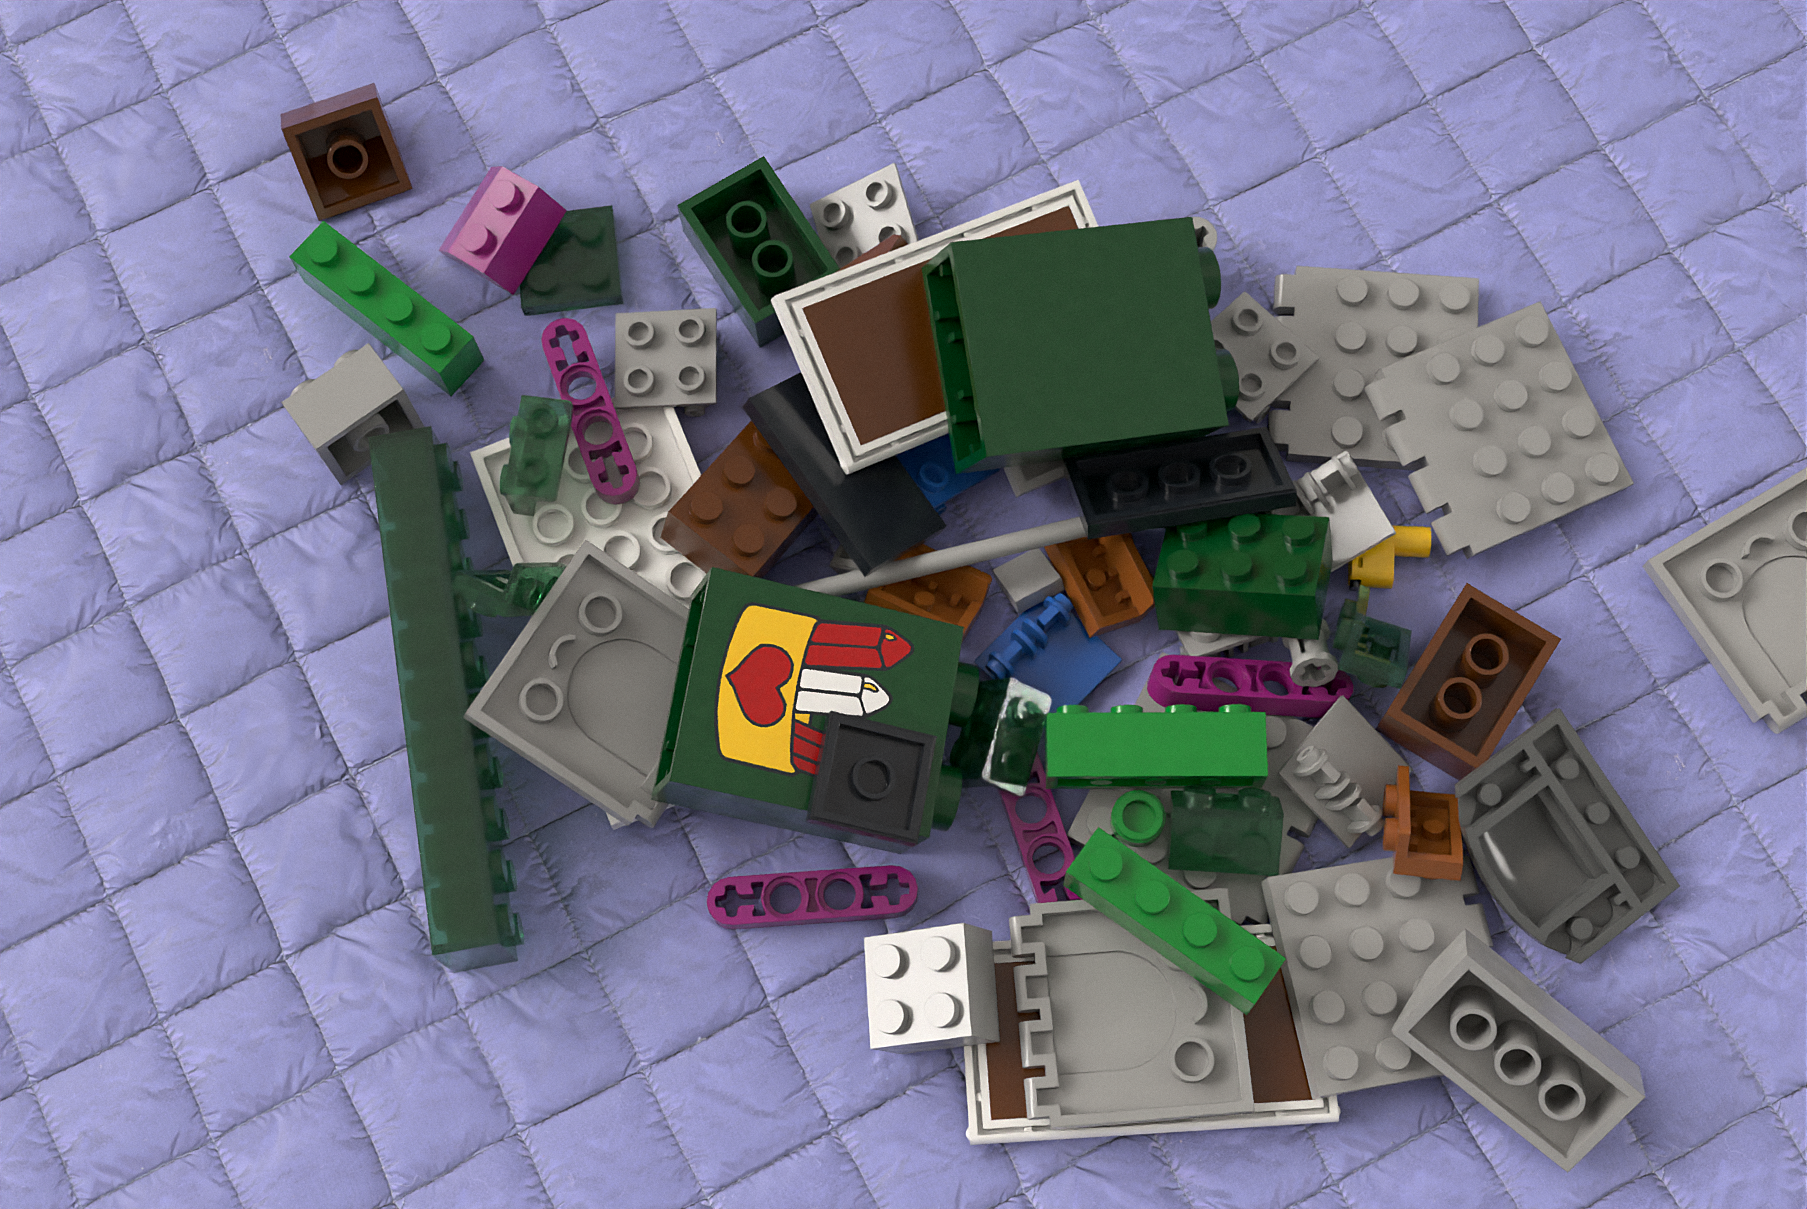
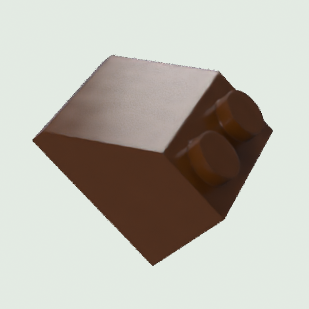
(345, 151)

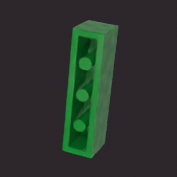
(387, 308)
(1155, 748)
(1173, 921)

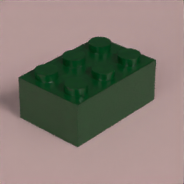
(754, 244)
(1245, 576)

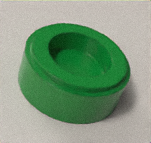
(1138, 818)

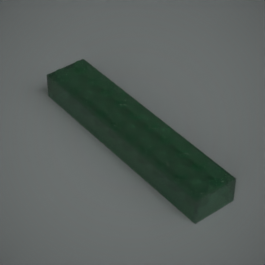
(438, 681)

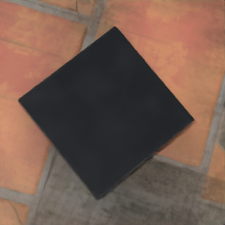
(871, 779)

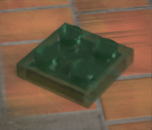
(576, 265)

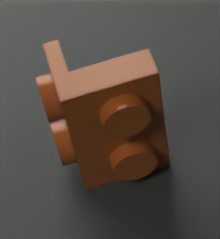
(1104, 581)
(945, 596)
(1422, 831)

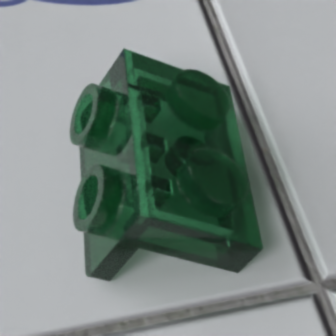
(537, 452)
(507, 591)
(1370, 646)
(1001, 736)
(1225, 831)

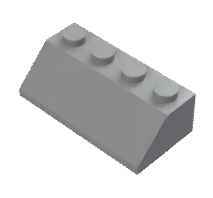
(1518, 1051)

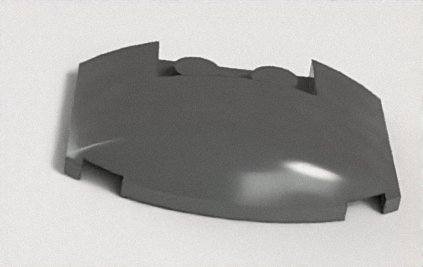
(1558, 842)

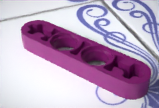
(591, 410)
(1195, 686)
(1043, 833)
(812, 888)

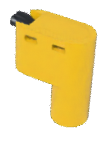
(1376, 565)

